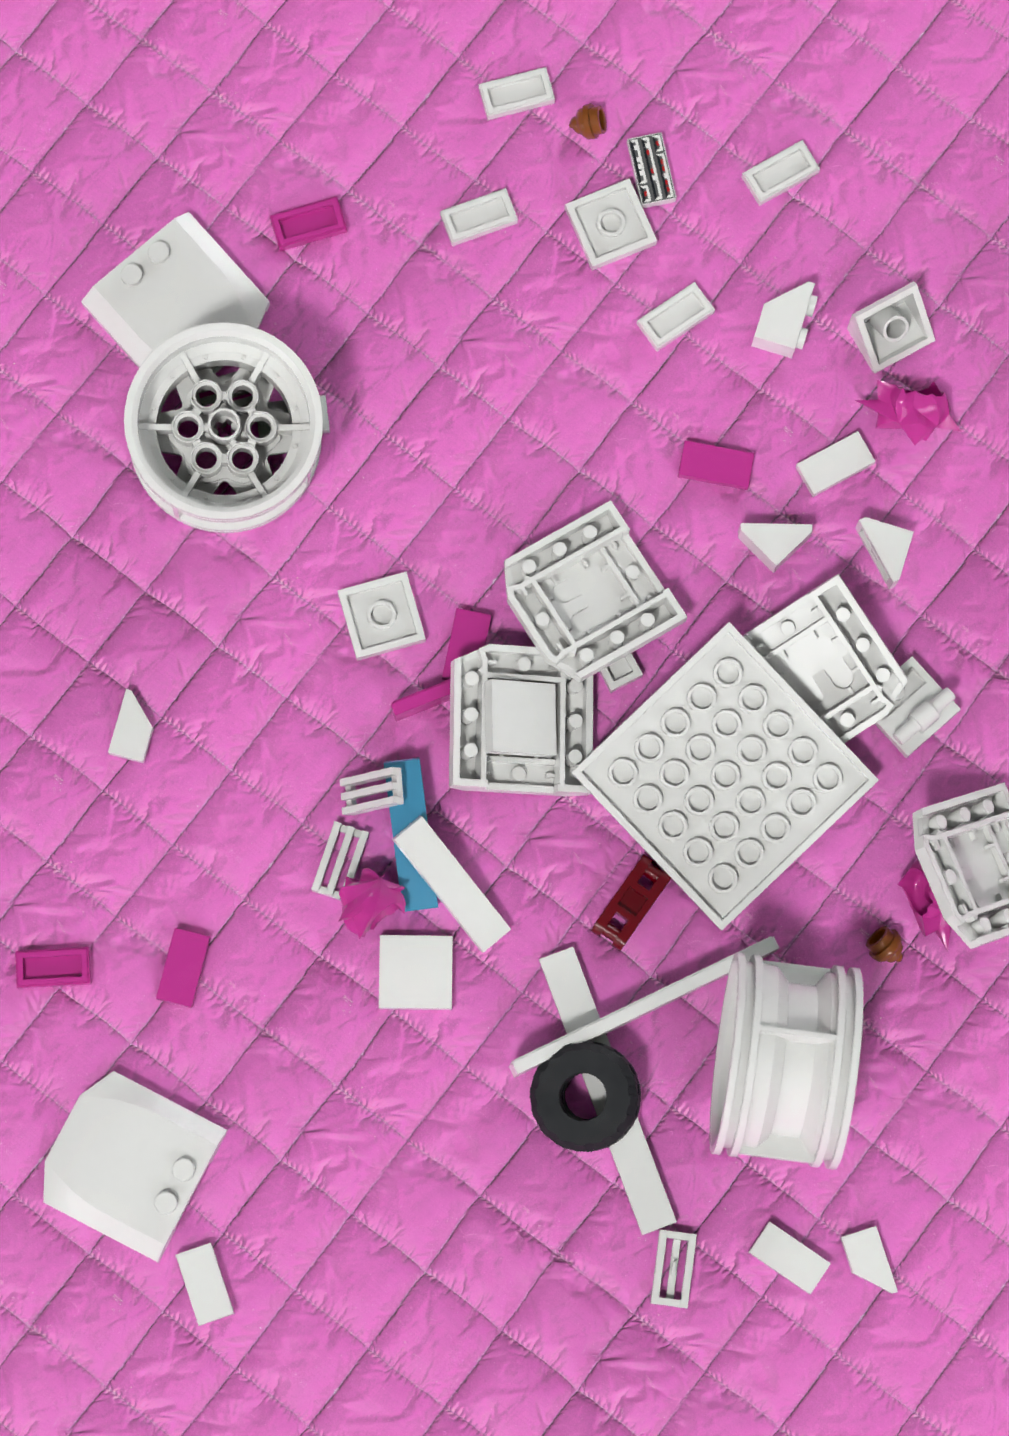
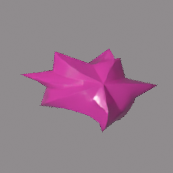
(911, 410)
(369, 900)
(924, 904)

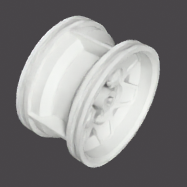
(263, 365)
(786, 1061)

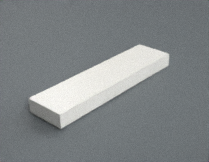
(451, 884)

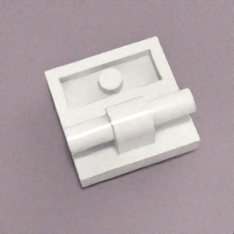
(918, 710)

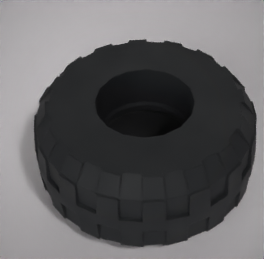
(552, 1111)

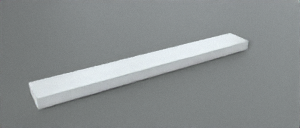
(640, 1007)
(632, 1151)

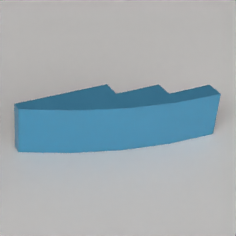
(416, 891)

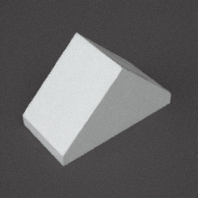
(773, 542)
(886, 546)

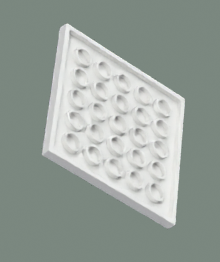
(724, 776)

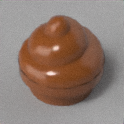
(589, 121)
(885, 945)

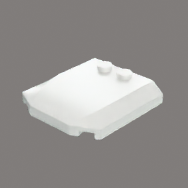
(171, 286)
(588, 595)
(832, 658)
(485, 772)
(967, 861)
(129, 1163)

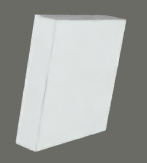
(610, 224)
(381, 616)
(520, 718)
(415, 972)

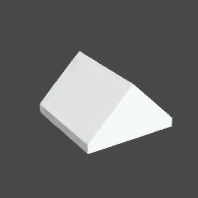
(891, 327)

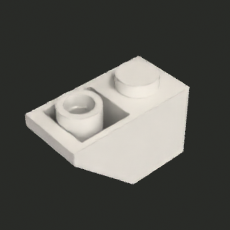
(782, 321)

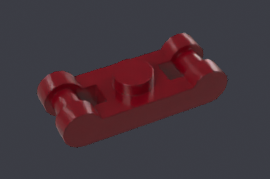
(631, 902)

